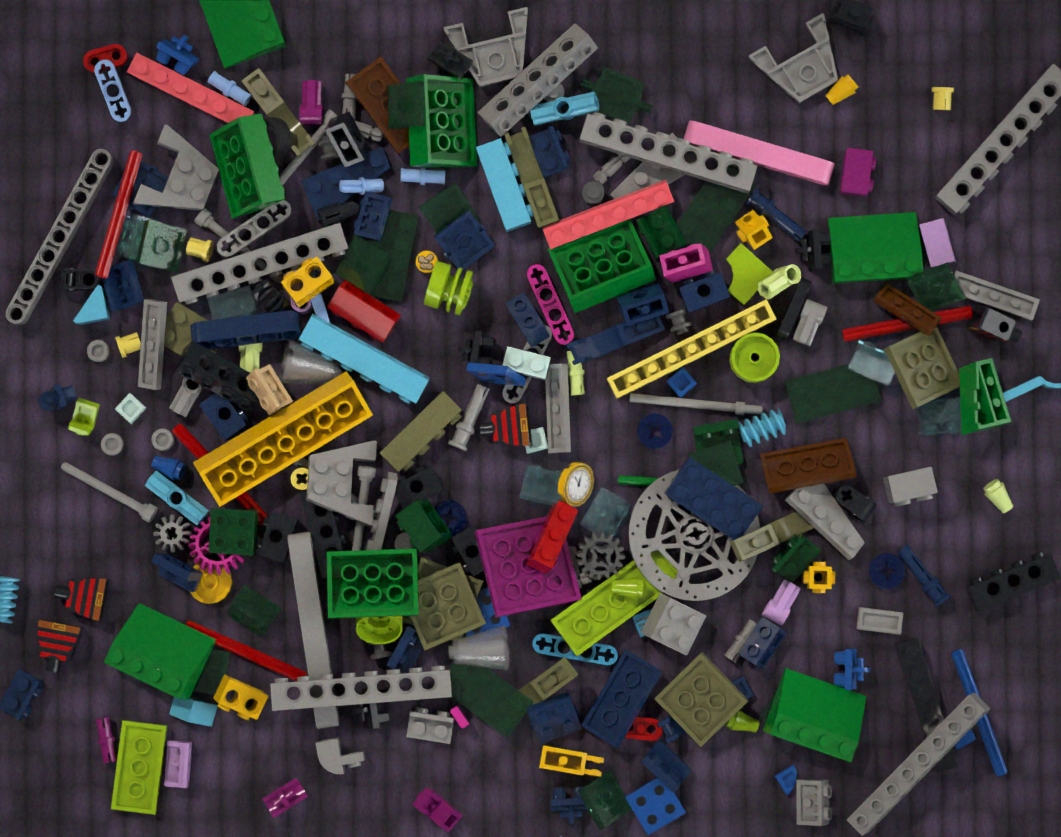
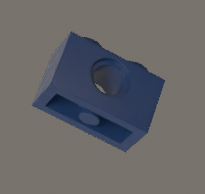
(691, 298)
(642, 304)
(527, 319)
(227, 428)

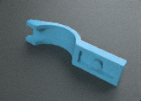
(1029, 385)

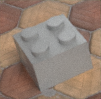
(910, 485)
(673, 624)

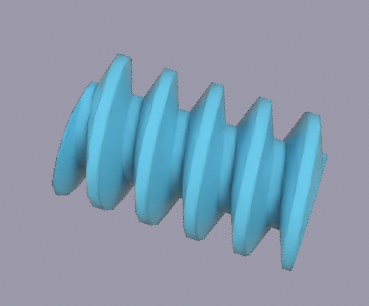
(762, 427)
(6, 596)

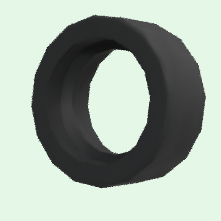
(282, 136)

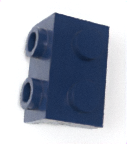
(123, 286)

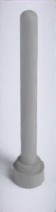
(294, 164)
(205, 219)
(366, 476)
(146, 511)

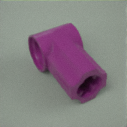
(311, 109)

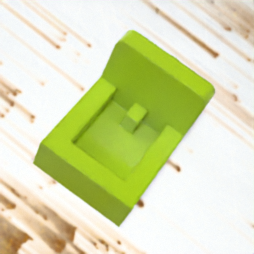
(84, 417)

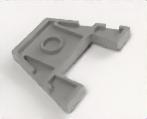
(495, 58)
(805, 72)
(188, 180)
(331, 480)

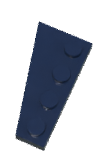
(323, 187)

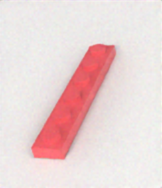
(186, 89)
(608, 214)

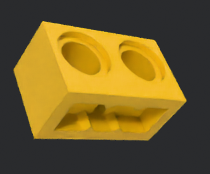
(311, 286)
(242, 694)

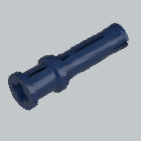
(767, 208)
(929, 584)

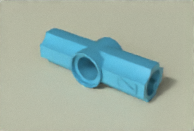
(578, 106)
(165, 489)

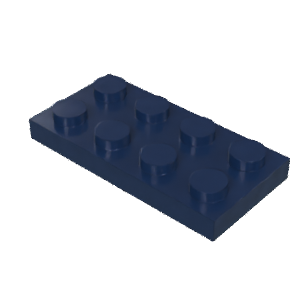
(713, 499)
(621, 698)

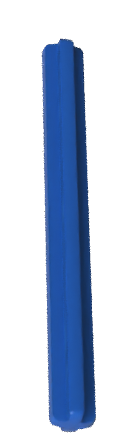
(983, 724)

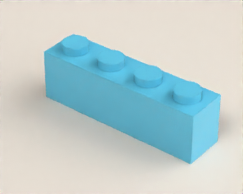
(503, 184)

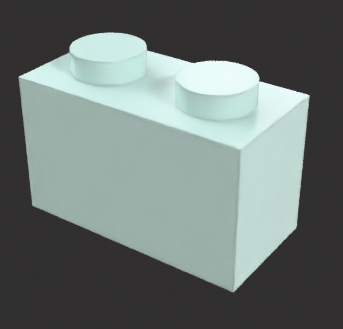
(527, 363)

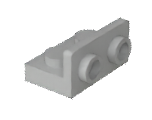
(430, 726)
(813, 802)

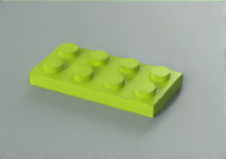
(139, 767)

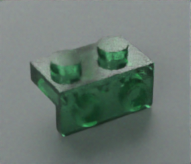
(253, 610)

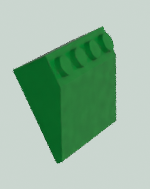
(242, 29)
(449, 124)
(247, 165)
(874, 247)
(602, 265)
(372, 583)
(160, 652)
(816, 715)

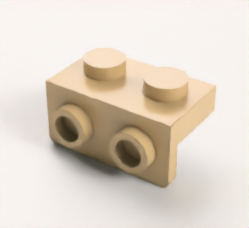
(269, 389)

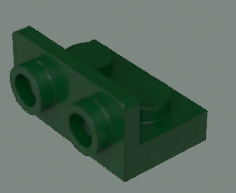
(661, 232)

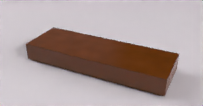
(907, 309)

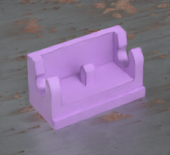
(937, 242)
(178, 764)

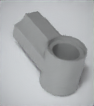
(811, 316)
(185, 398)

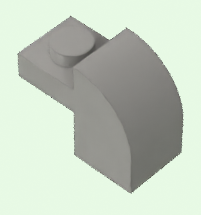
(331, 756)

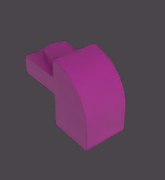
(437, 809)

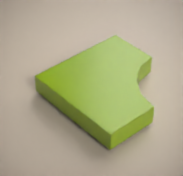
(746, 272)

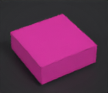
(459, 716)

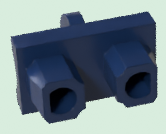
(56, 398)
(568, 806)

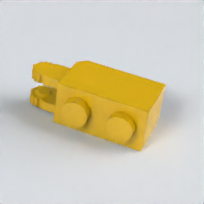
(568, 761)

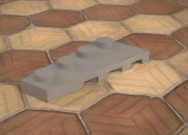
(649, 174)
(827, 517)

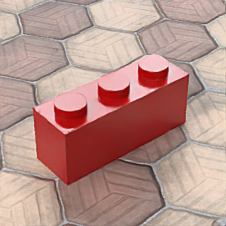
(363, 311)
(552, 537)

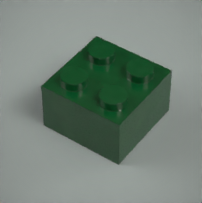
(423, 526)

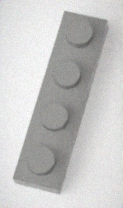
(997, 296)
(152, 344)
(558, 409)
(383, 508)

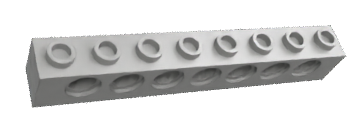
(596, 121)
(948, 196)
(183, 281)
(440, 689)
(918, 763)

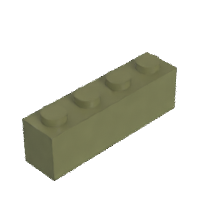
(421, 432)

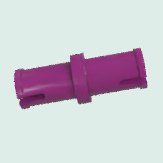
(106, 739)

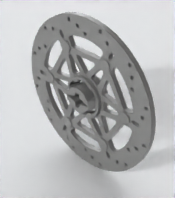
(648, 565)

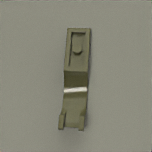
(274, 106)
(531, 178)
(769, 536)
(549, 681)

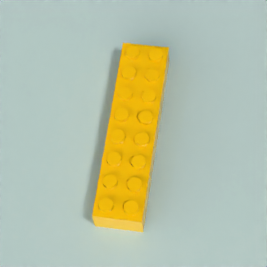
(283, 438)

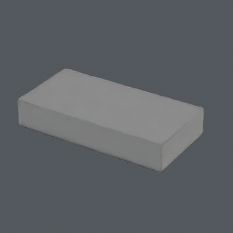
(879, 620)

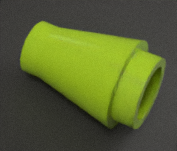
(629, 587)
(742, 722)

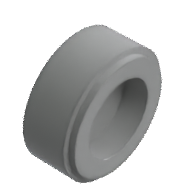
(98, 351)
(162, 439)
(112, 444)

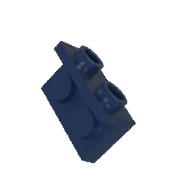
(549, 152)
(372, 216)
(177, 571)
(762, 643)
(407, 651)
(21, 694)
(666, 765)

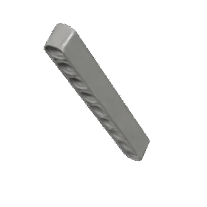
(50, 243)
(312, 621)

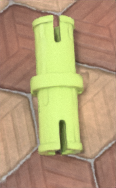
(576, 376)

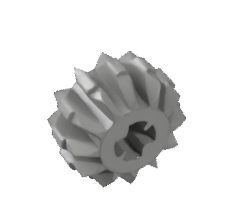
(165, 536)

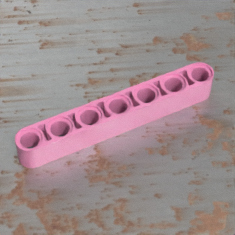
(761, 152)

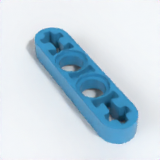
(570, 655)

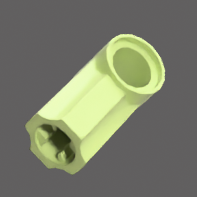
(779, 280)
(250, 356)

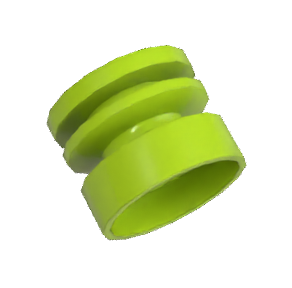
(448, 288)
(379, 629)

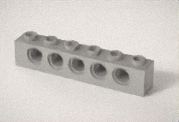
(537, 80)

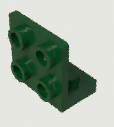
(718, 433)
(233, 531)
(795, 558)

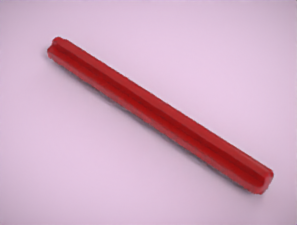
(118, 214)
(899, 325)
(199, 451)
(250, 653)

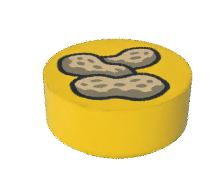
(426, 261)

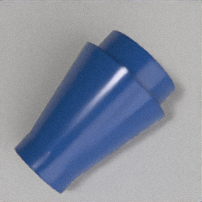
(170, 467)

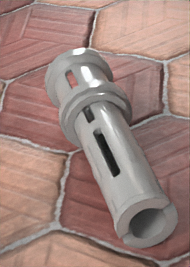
(465, 427)

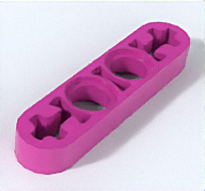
(553, 303)

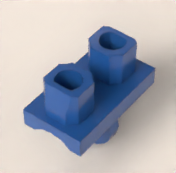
(169, 49)
(853, 669)

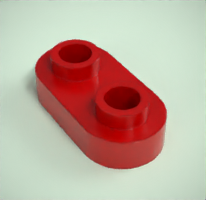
(105, 53)
(640, 729)

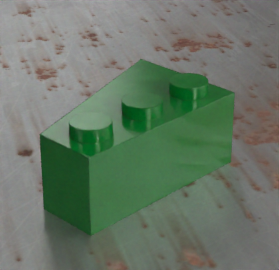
(981, 398)

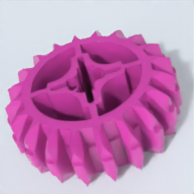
(199, 553)

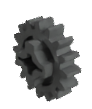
(606, 548)

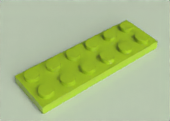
(604, 611)

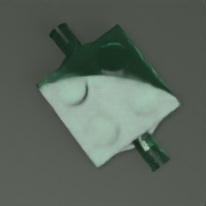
(618, 95)

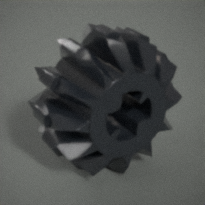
(270, 297)

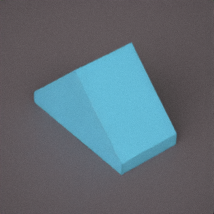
(95, 308)
(194, 711)

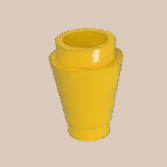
(842, 89)

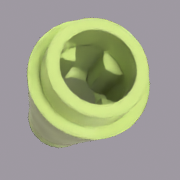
(998, 495)

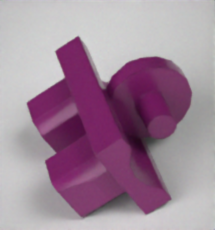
(285, 797)

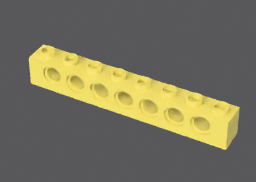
(691, 349)

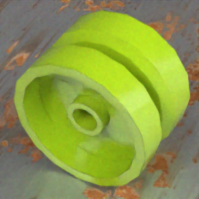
(741, 360)

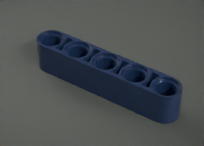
(246, 330)

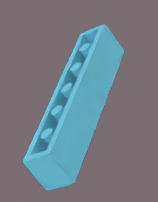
(363, 358)

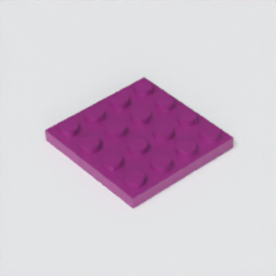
(512, 582)

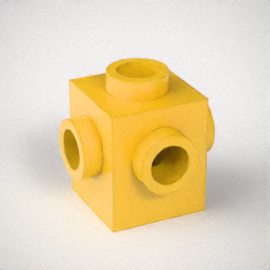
(753, 229)
(827, 580)

